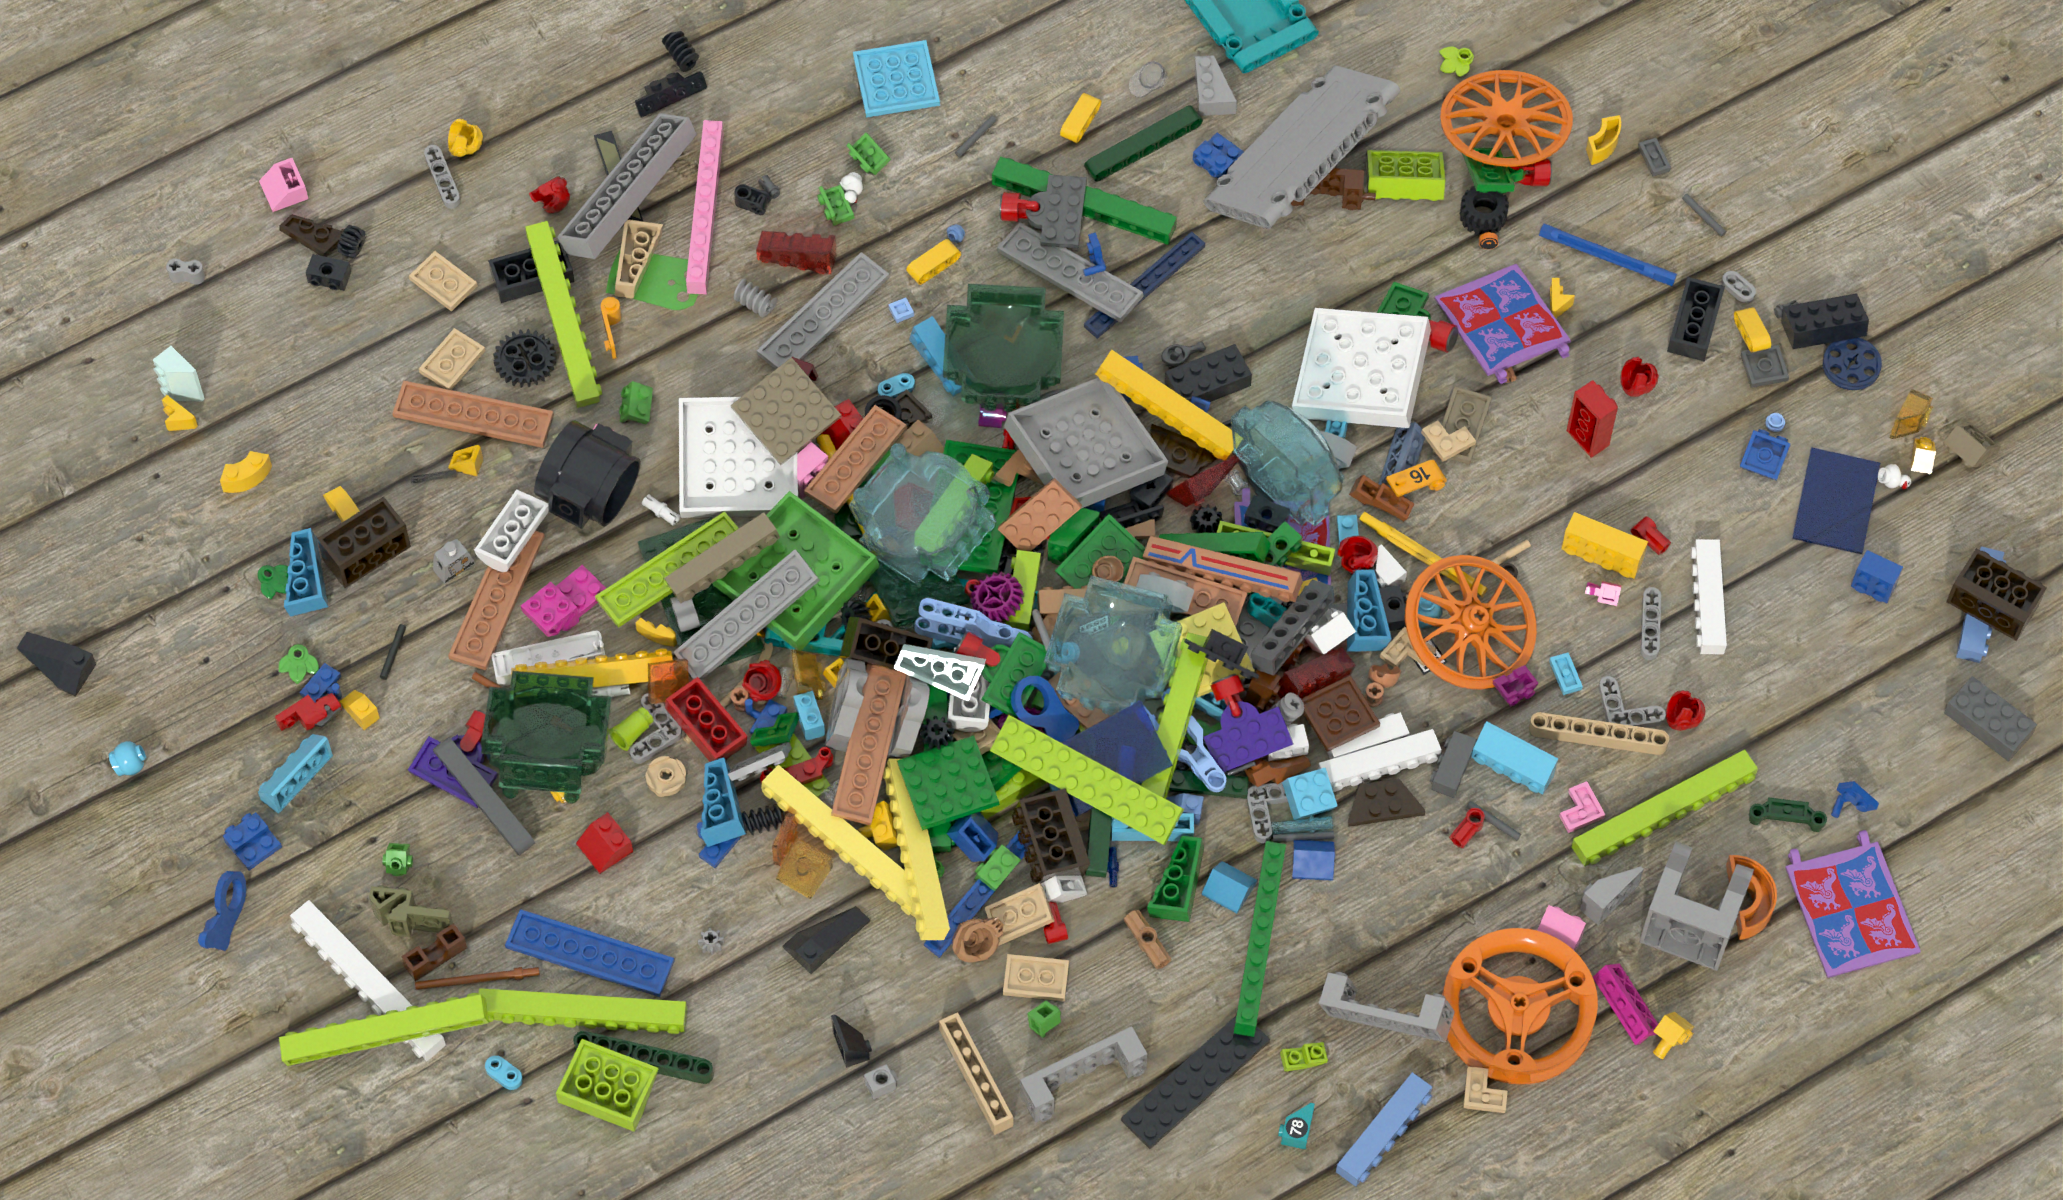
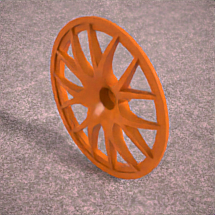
(1506, 118)
(1465, 625)

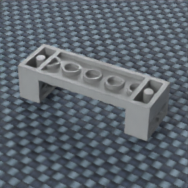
(1432, 1023)
(1037, 1087)

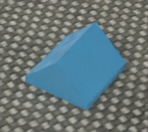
(1228, 886)

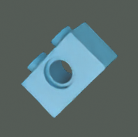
(809, 715)

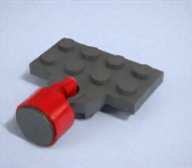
(1054, 211)

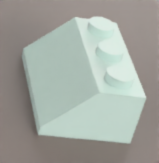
(177, 377)

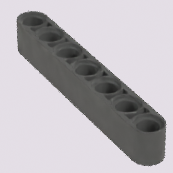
(483, 796)

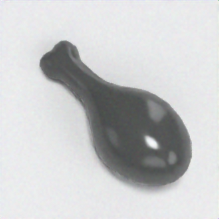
(1178, 354)

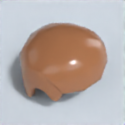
(1108, 568)
(1384, 675)

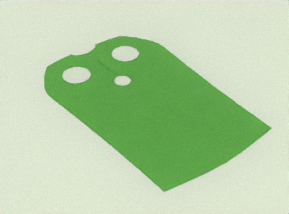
(655, 286)

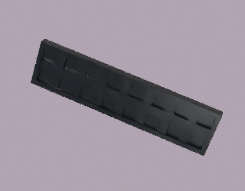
(1192, 1083)

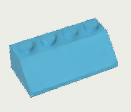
(1514, 758)
(295, 772)

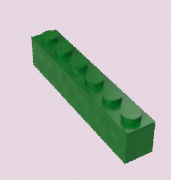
(1244, 545)

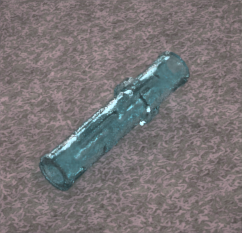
(1302, 825)

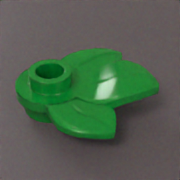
(274, 583)

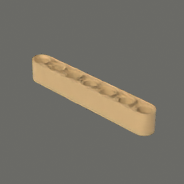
(1608, 730)

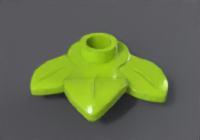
(1454, 61)

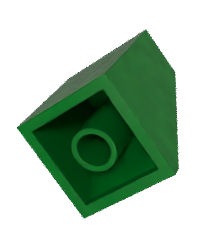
(1071, 534)

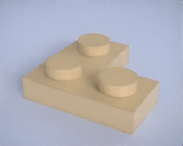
(1447, 444)
(1400, 648)
(1480, 1097)

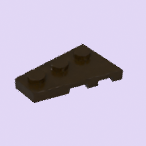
(313, 236)

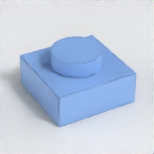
(901, 310)

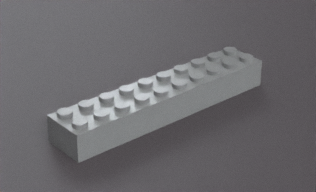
(627, 186)

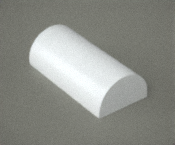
(511, 531)
(970, 714)

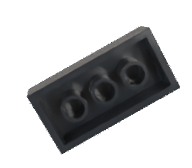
(517, 274)
(1695, 319)
(1824, 321)
(1210, 375)

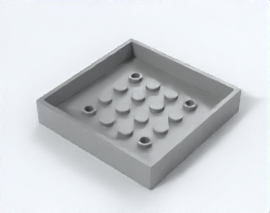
(1086, 443)

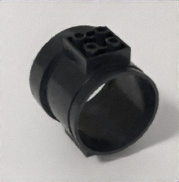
(587, 474)

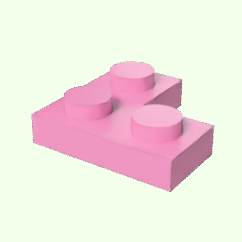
(1586, 809)

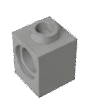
(877, 1089)

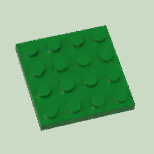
(1105, 540)
(948, 783)

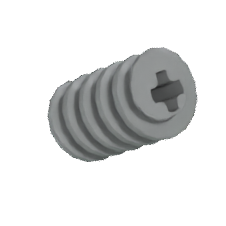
(754, 300)
(1290, 707)

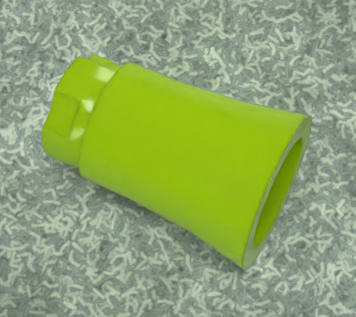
(630, 728)

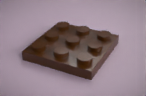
(1339, 713)

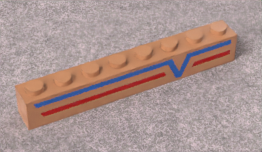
(1225, 569)

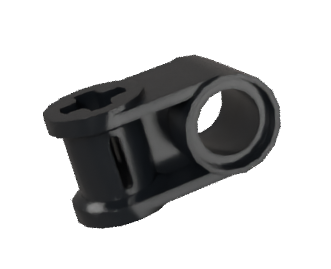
(752, 200)

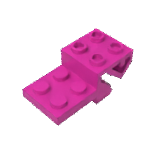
(563, 604)

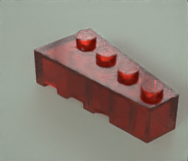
(798, 251)
(1317, 674)

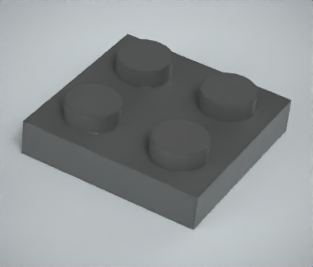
(1765, 366)

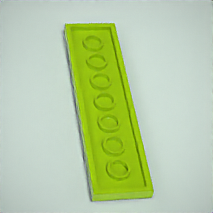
(647, 583)

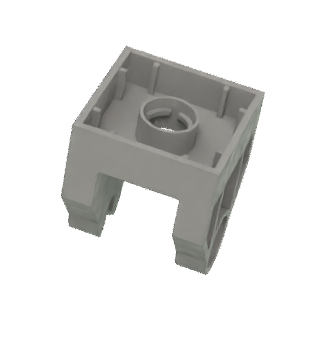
(849, 698)
(1687, 926)

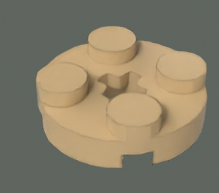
(655, 773)

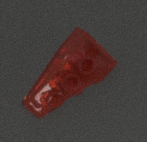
(1203, 484)

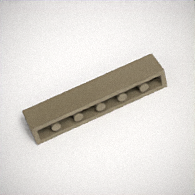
(722, 558)

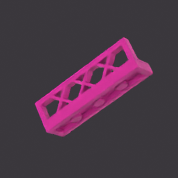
(1626, 1003)

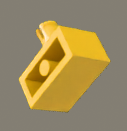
(881, 827)
(1673, 1031)

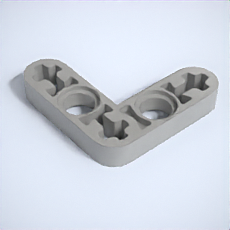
(1619, 712)
(661, 734)
(1261, 804)

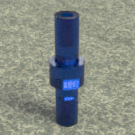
(1113, 867)

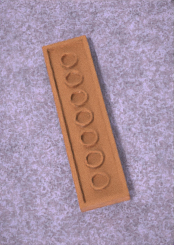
(473, 414)
(493, 608)
(869, 745)

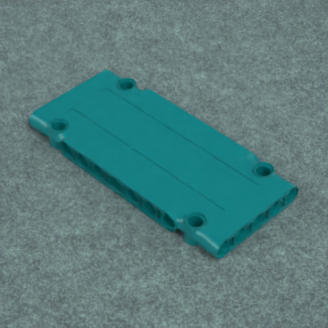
(1255, 28)

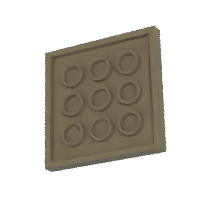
(786, 411)

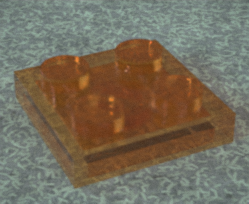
(666, 679)
(784, 839)

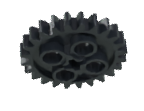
(508, 364)

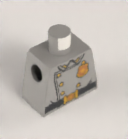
(451, 561)

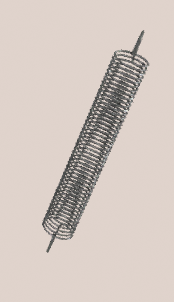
(449, 472)

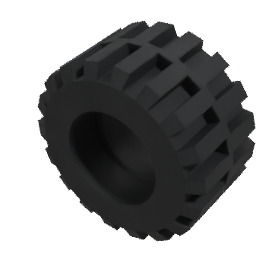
(1479, 221)

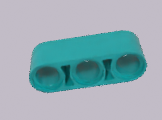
(1262, 612)

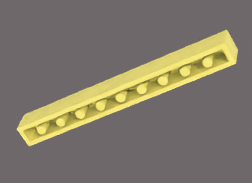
(838, 835)
(917, 859)

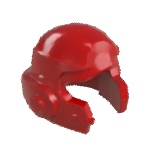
(552, 194)
(1638, 377)
(1357, 553)
(762, 681)
(1684, 711)

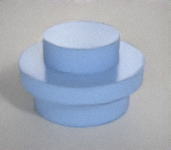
(1775, 422)

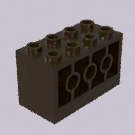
(364, 542)
(1996, 594)
(1050, 836)

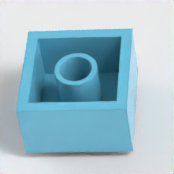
(1309, 794)

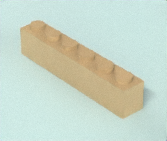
(976, 1073)

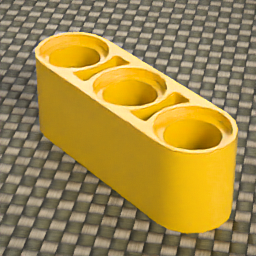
(1080, 117)
(933, 261)
(1752, 329)

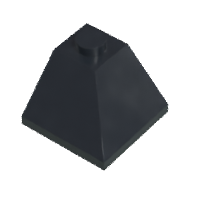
(850, 1042)

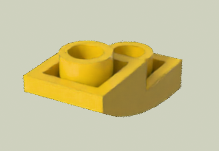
(341, 503)
(660, 635)

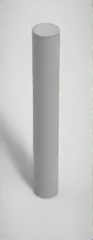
(1041, 628)

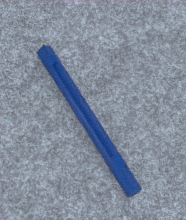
(1646, 269)

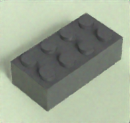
(1990, 718)

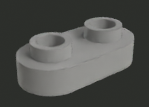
(1740, 286)

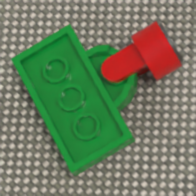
(1501, 178)
(1411, 301)
(1005, 667)

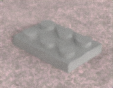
(759, 762)

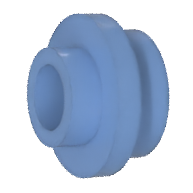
(955, 233)

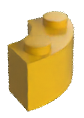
(1605, 141)
(245, 474)

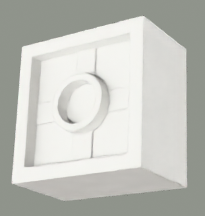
(1329, 631)

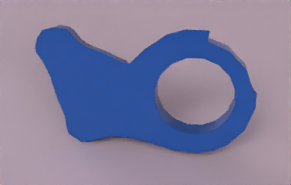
(1053, 718)
(219, 928)

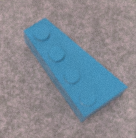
(930, 343)
(305, 576)
(1366, 613)
(721, 808)

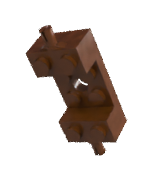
(1344, 183)
(1263, 690)

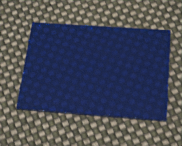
(1836, 500)
(1123, 744)

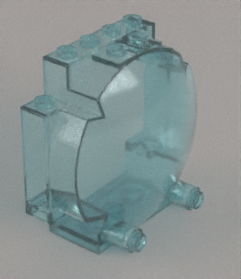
(1287, 459)
(922, 513)
(1113, 645)

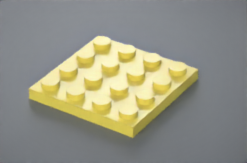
(1201, 624)

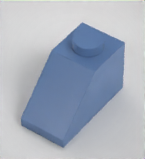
(1190, 804)

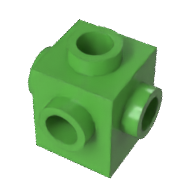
(397, 859)

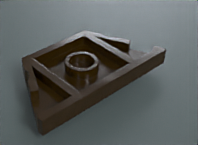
(1183, 453)
(1383, 802)

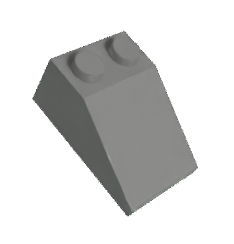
(1609, 893)

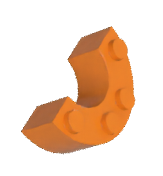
(1763, 893)

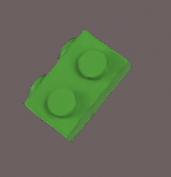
(869, 153)
(836, 206)
(636, 403)
(997, 868)

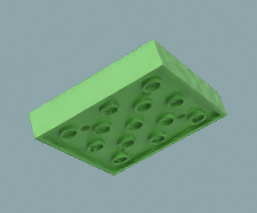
(823, 549)

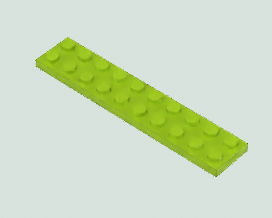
(1087, 780)

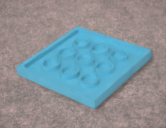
(896, 78)

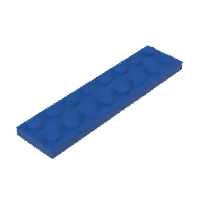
(589, 953)

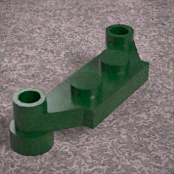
(1787, 811)

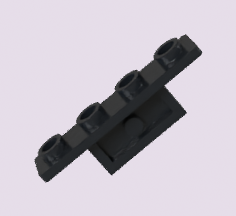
(668, 91)
(1130, 514)
(1224, 649)

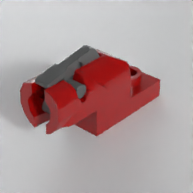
(309, 713)

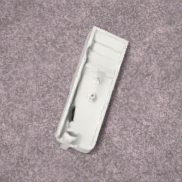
(566, 648)

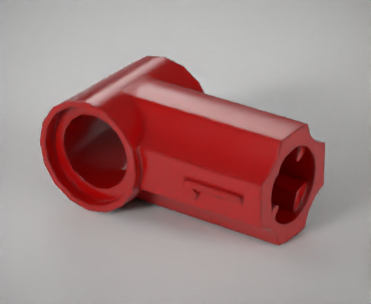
(1647, 530)
(1467, 828)
(1056, 930)

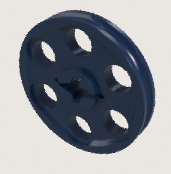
(1855, 370)

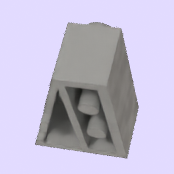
(1212, 89)

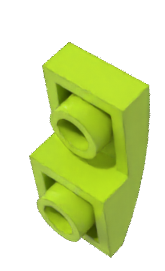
(1304, 1057)

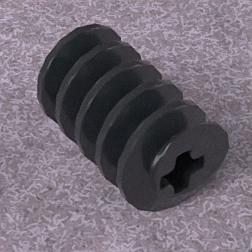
(680, 50)
(763, 819)

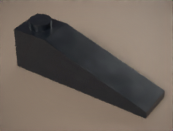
(60, 662)
(819, 942)

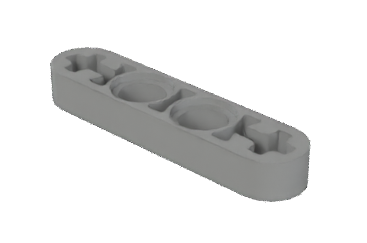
(442, 176)
(1647, 623)

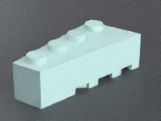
(941, 669)

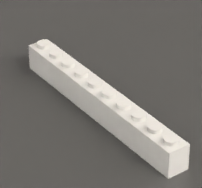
(357, 971)

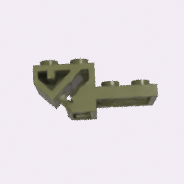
(403, 915)

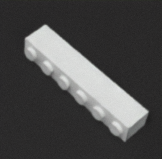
(1709, 596)
(1382, 760)

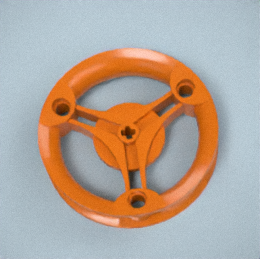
(1521, 991)

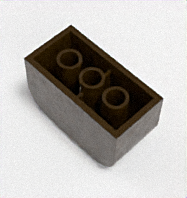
(877, 642)

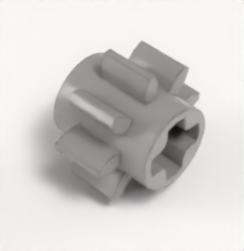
(711, 935)

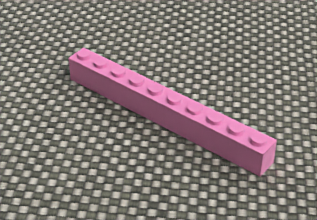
(704, 207)

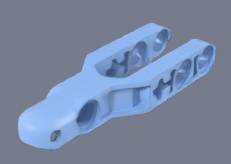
(978, 624)
(1200, 760)

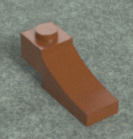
(1381, 496)
(1276, 770)

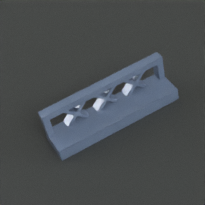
(1409, 453)

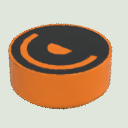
(1488, 240)

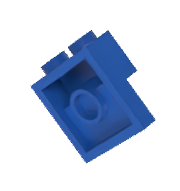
(1216, 155)
(1765, 454)
(251, 840)

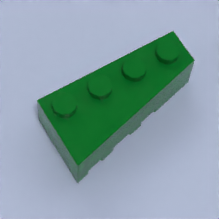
(1178, 886)

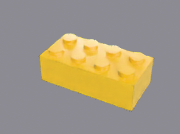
(1604, 545)

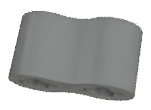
(185, 271)
(685, 614)

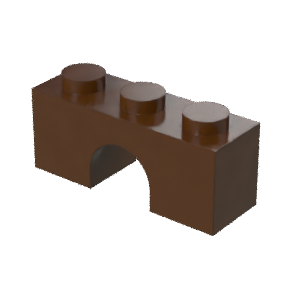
(423, 961)

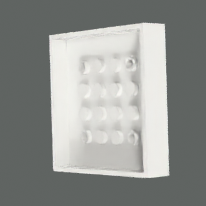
(1362, 367)
(729, 460)

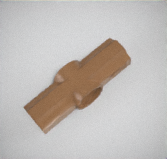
(1140, 930)

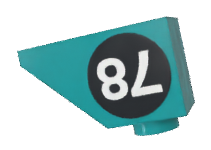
(1297, 1127)

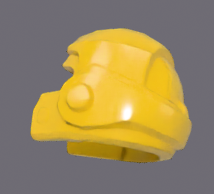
(464, 138)

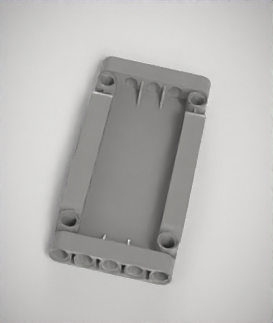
(1301, 146)

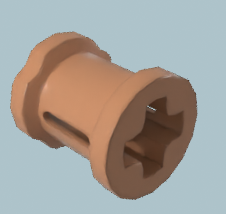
(1378, 691)
(739, 698)

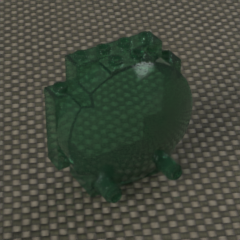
(1003, 346)
(546, 733)

